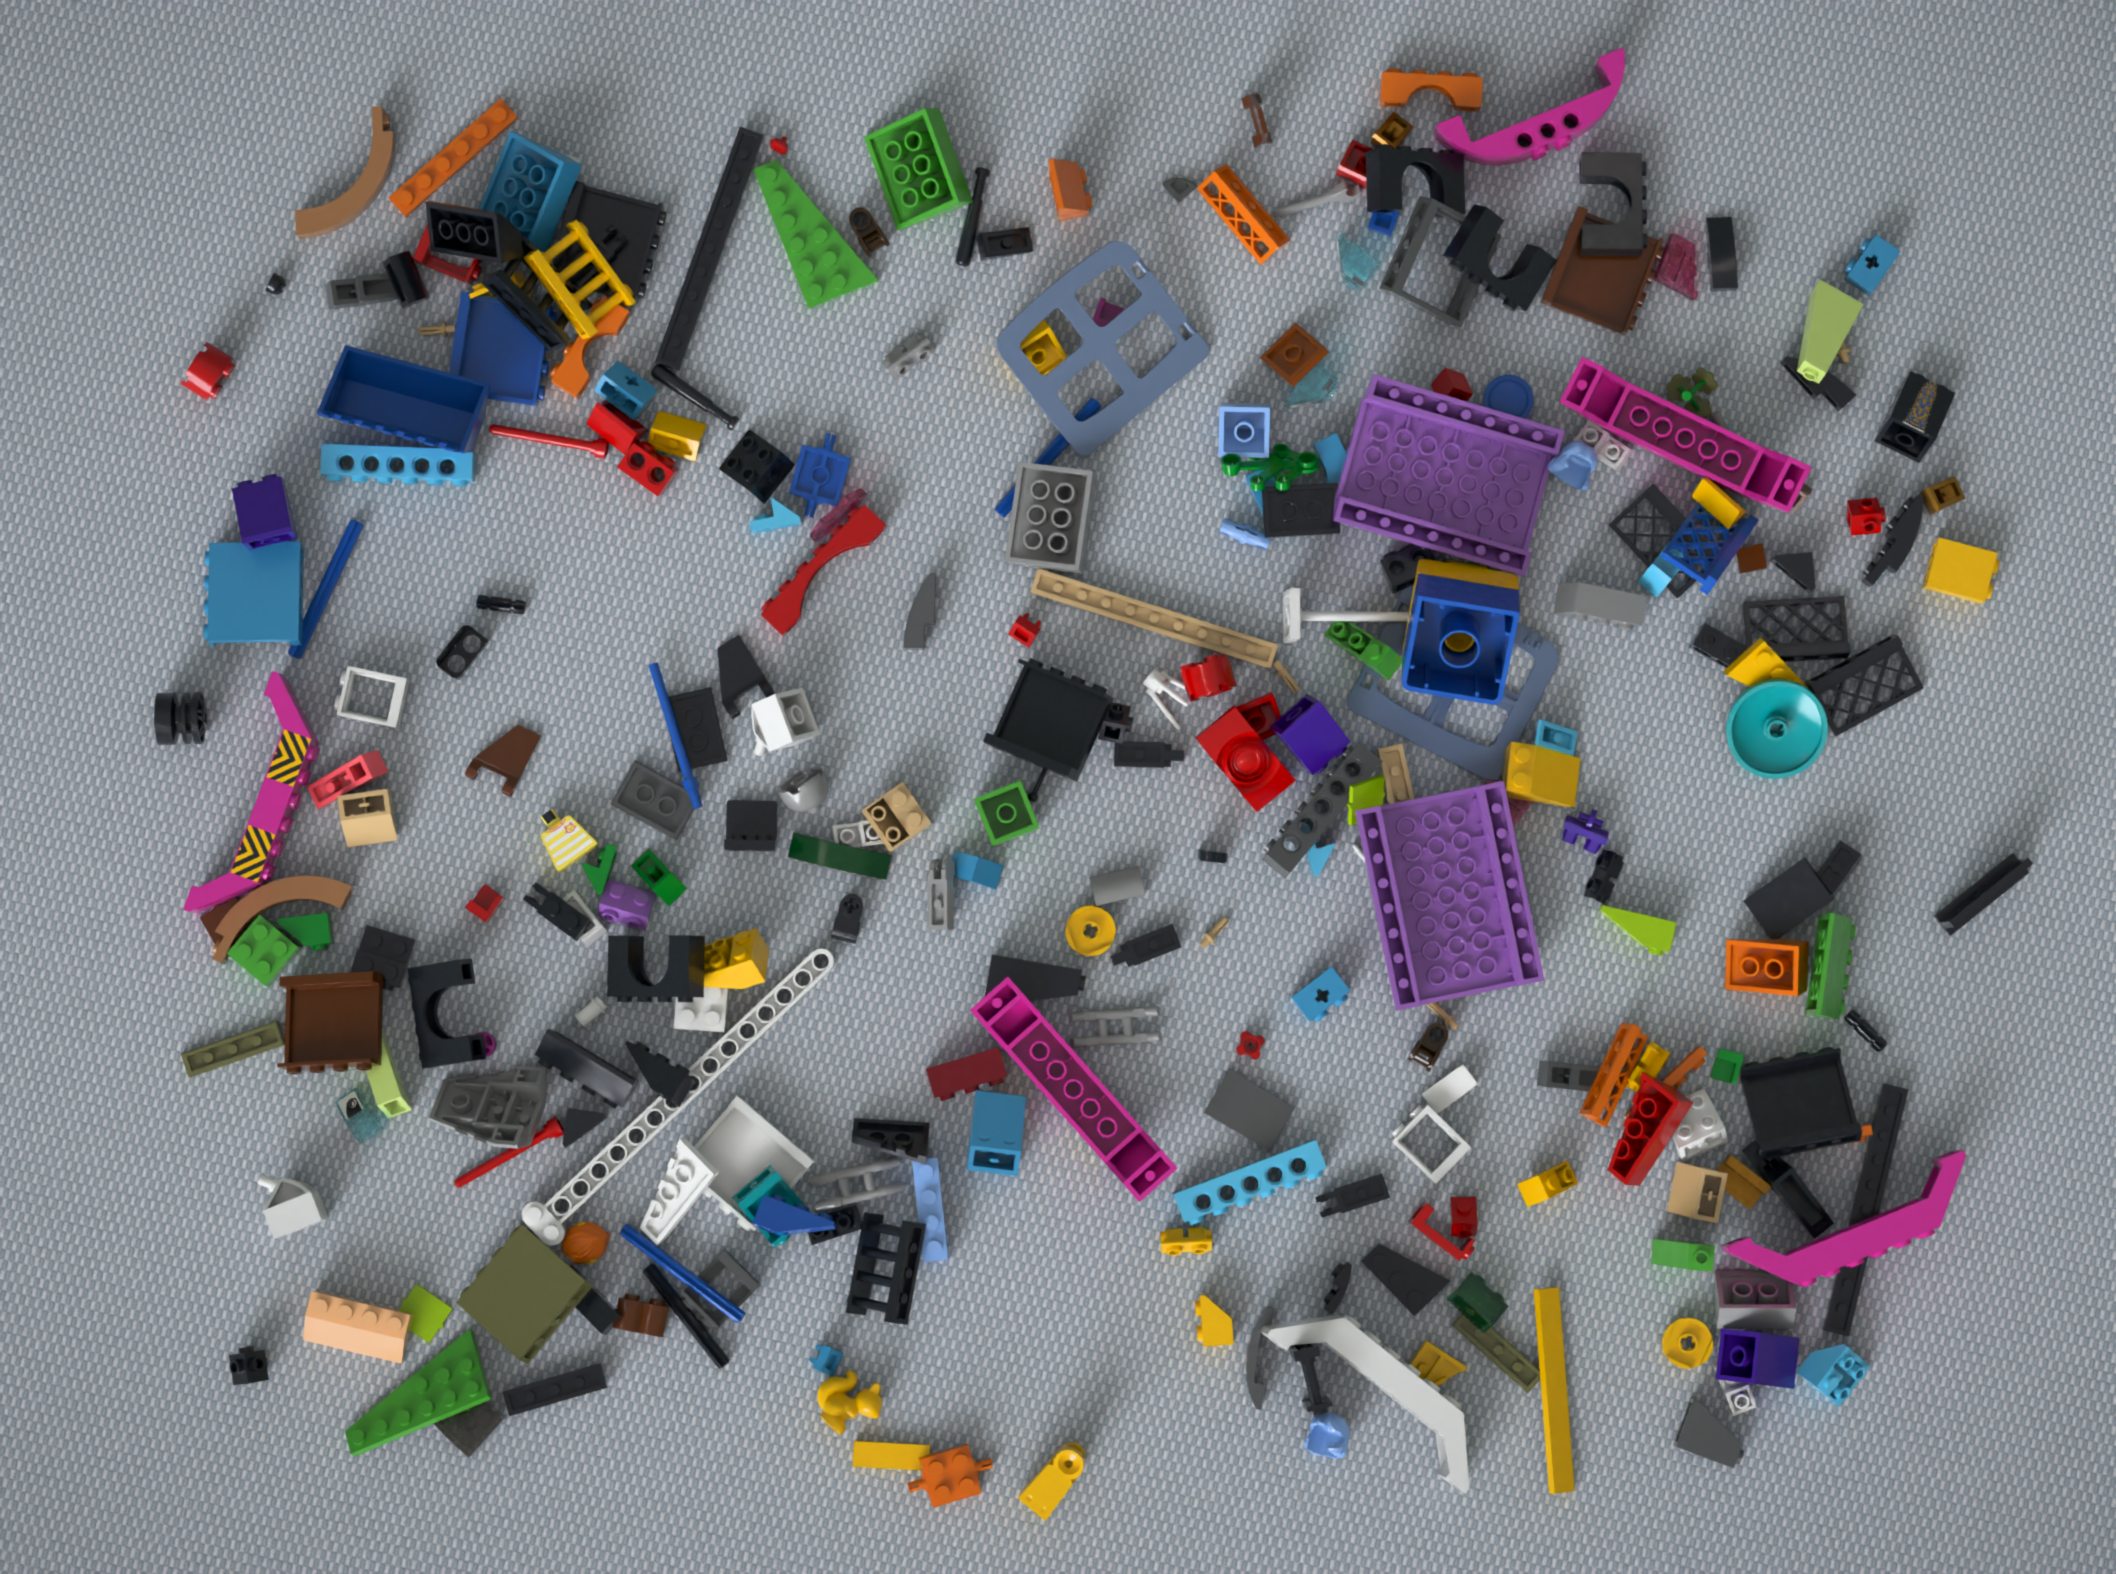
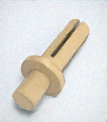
(443, 329)
(1843, 352)
(1282, 671)
(1210, 936)
(1439, 1011)

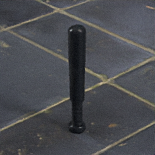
(970, 226)
(682, 388)

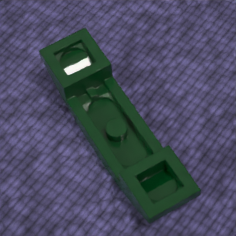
(839, 856)

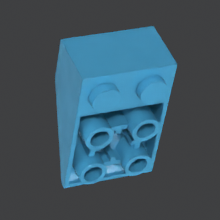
(996, 1133)

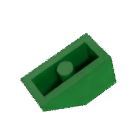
(659, 877)
(310, 929)

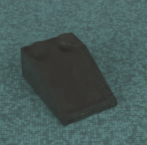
(471, 1427)

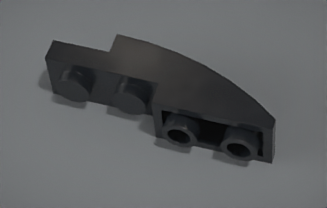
(1902, 535)

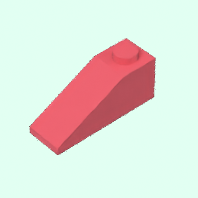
(348, 778)

